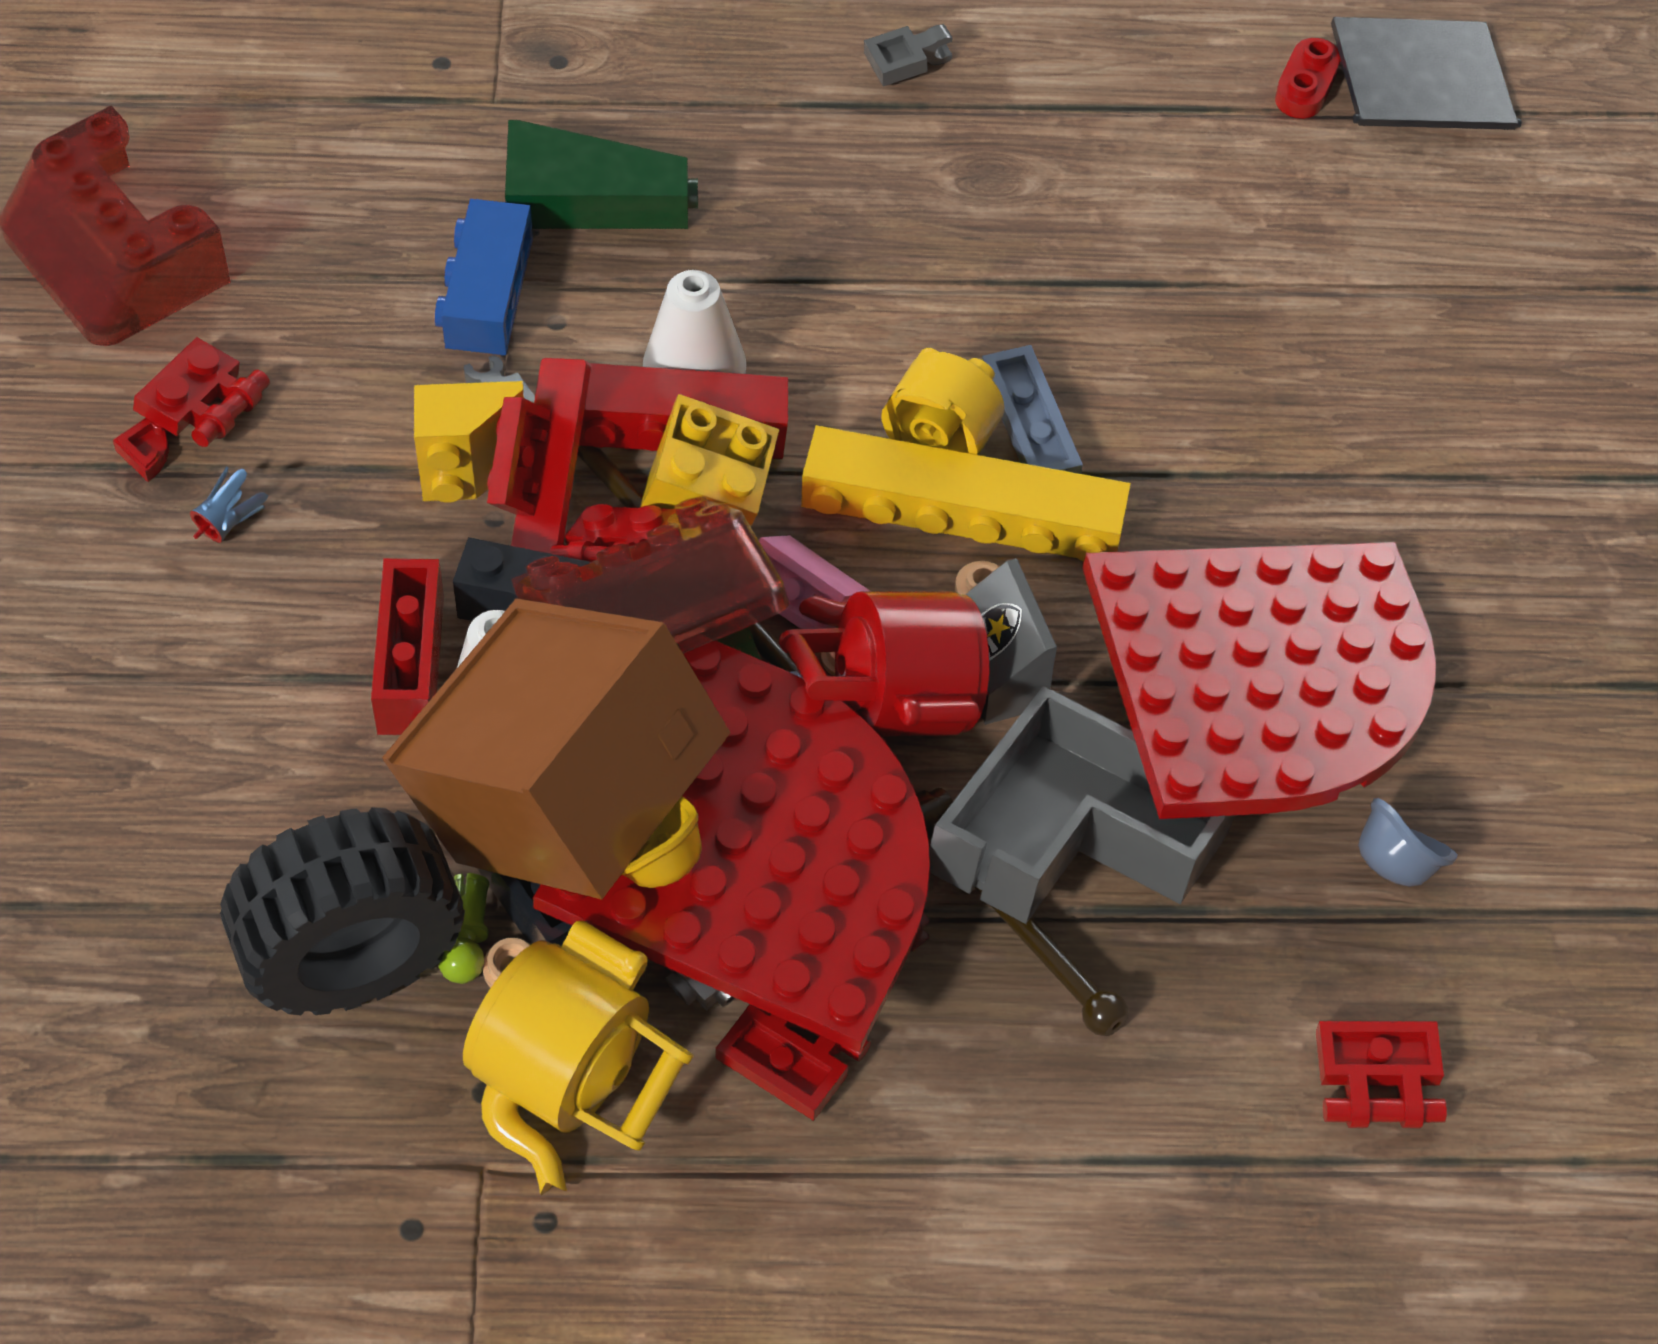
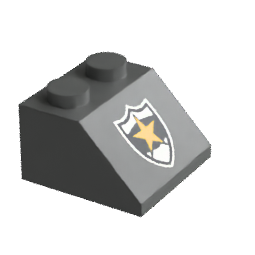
(1018, 642)

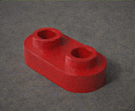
(1307, 78)

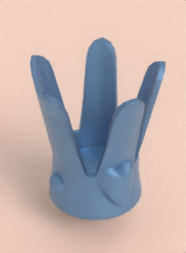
(216, 514)

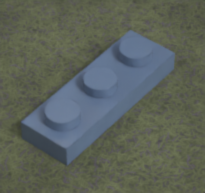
(1032, 412)

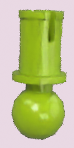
(466, 957)

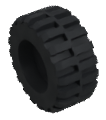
(341, 911)

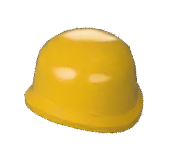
(669, 850)

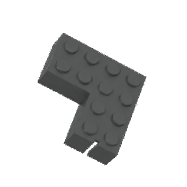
(1059, 788)

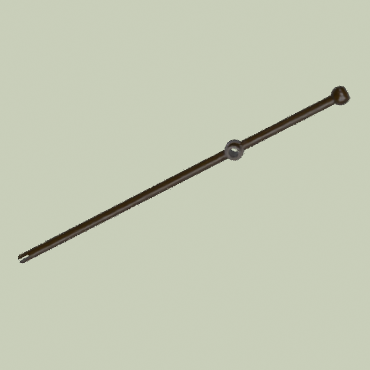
(1102, 1010)

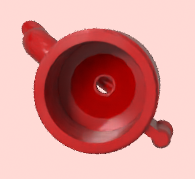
(900, 659)

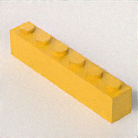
(963, 494)

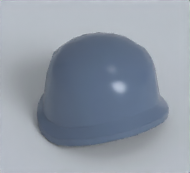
(1398, 851)

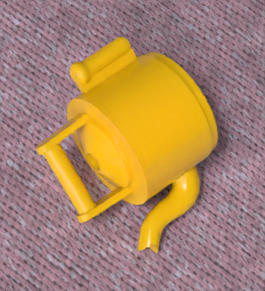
(561, 1040)

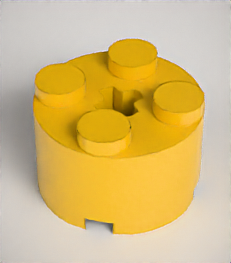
(944, 403)

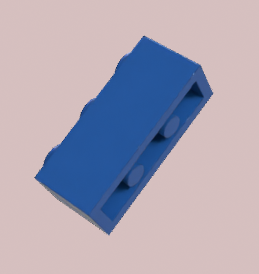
(485, 276)

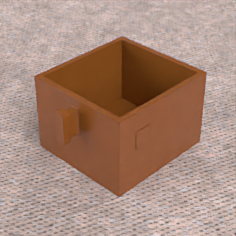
(558, 745)

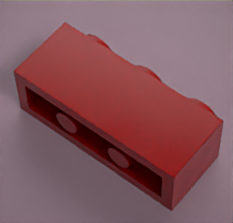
(406, 642)

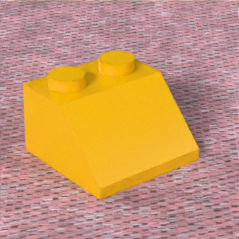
(458, 436)

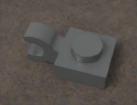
(905, 55)

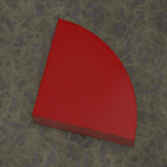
(144, 448)

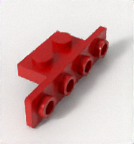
(539, 453)

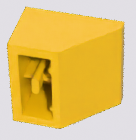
(711, 456)

